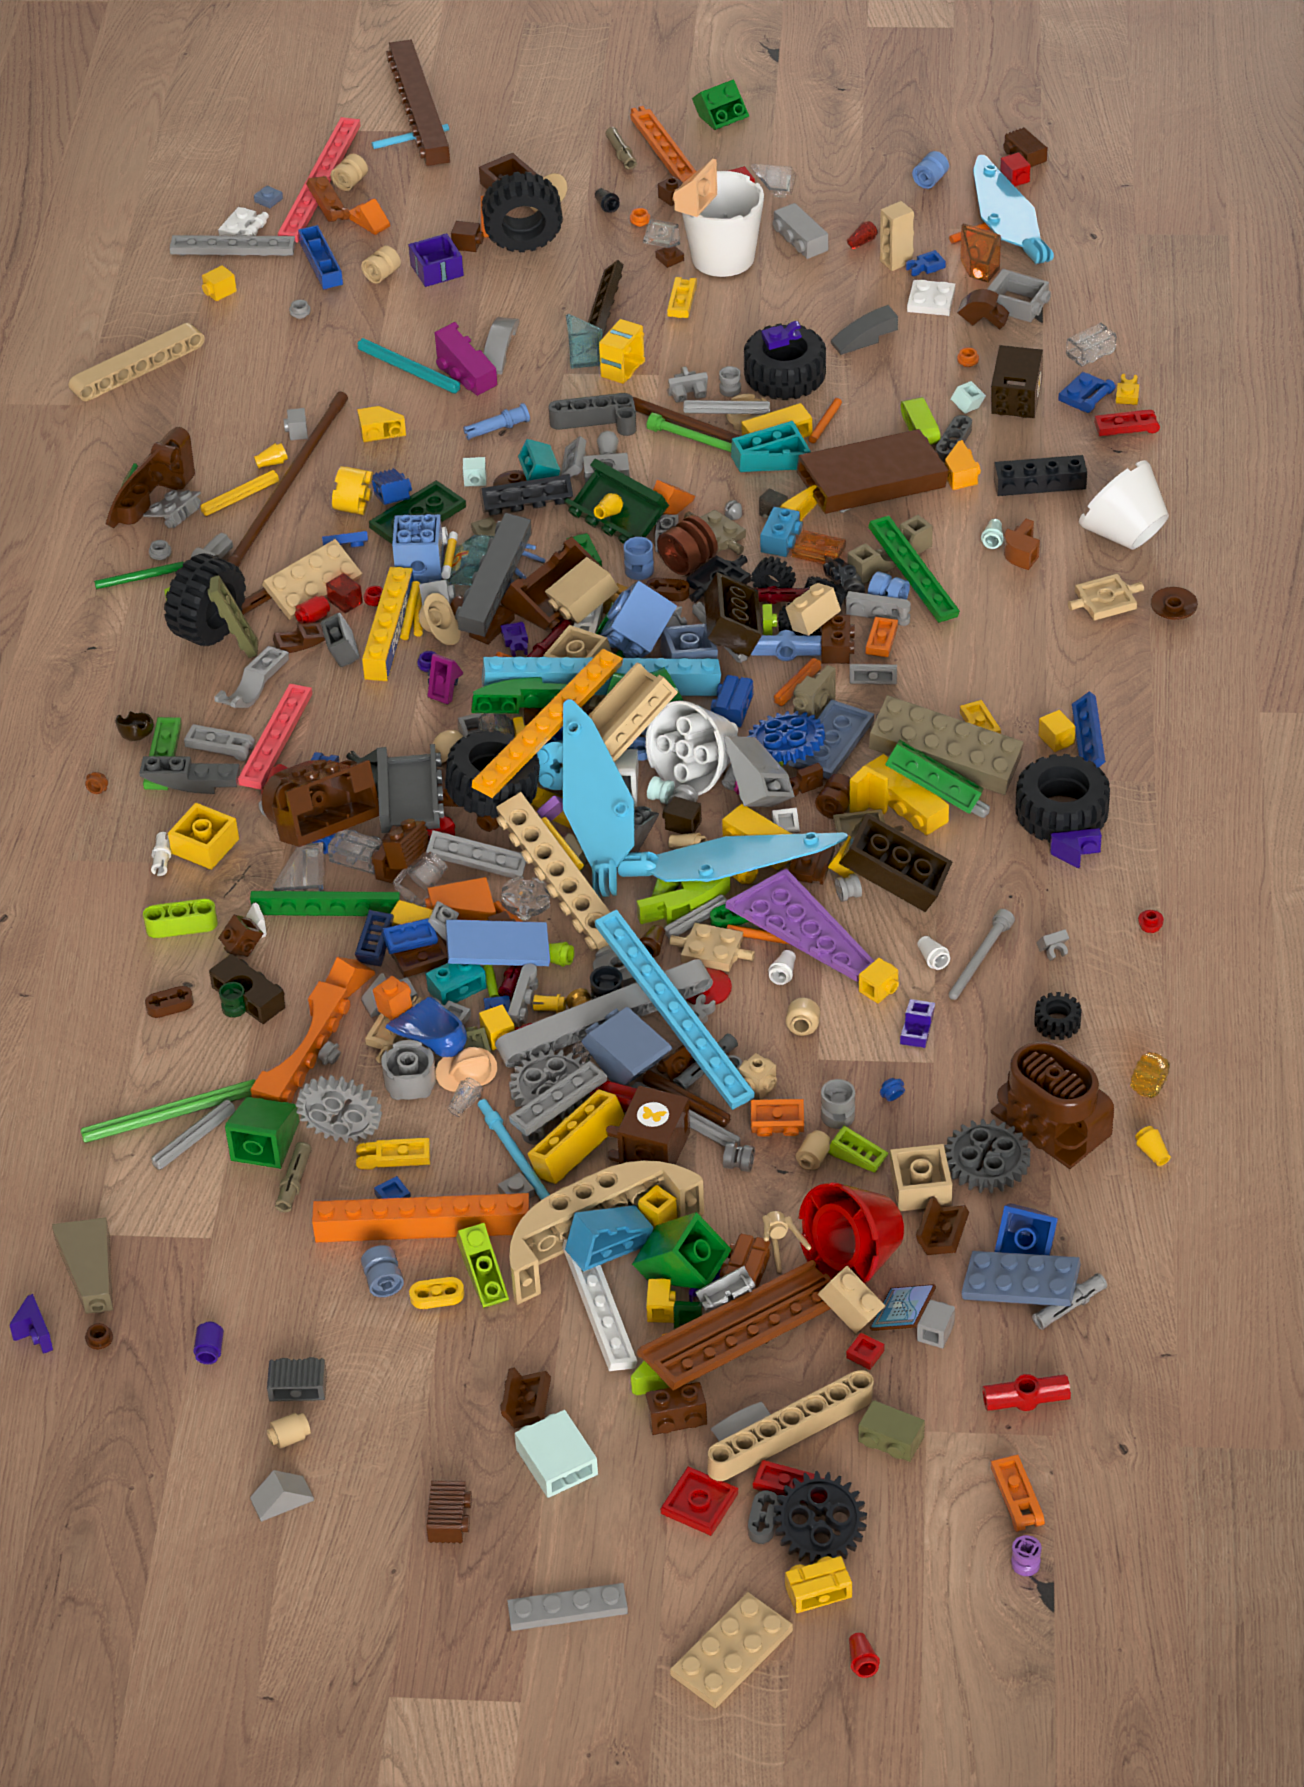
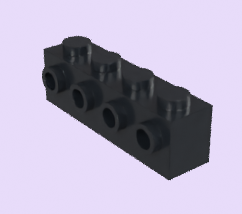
(1040, 475)
(526, 493)

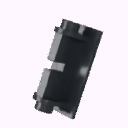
(838, 570)

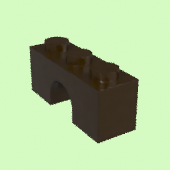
(262, 997)

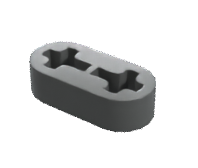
(757, 1516)

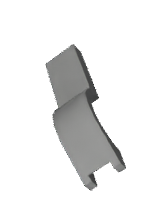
(254, 678)

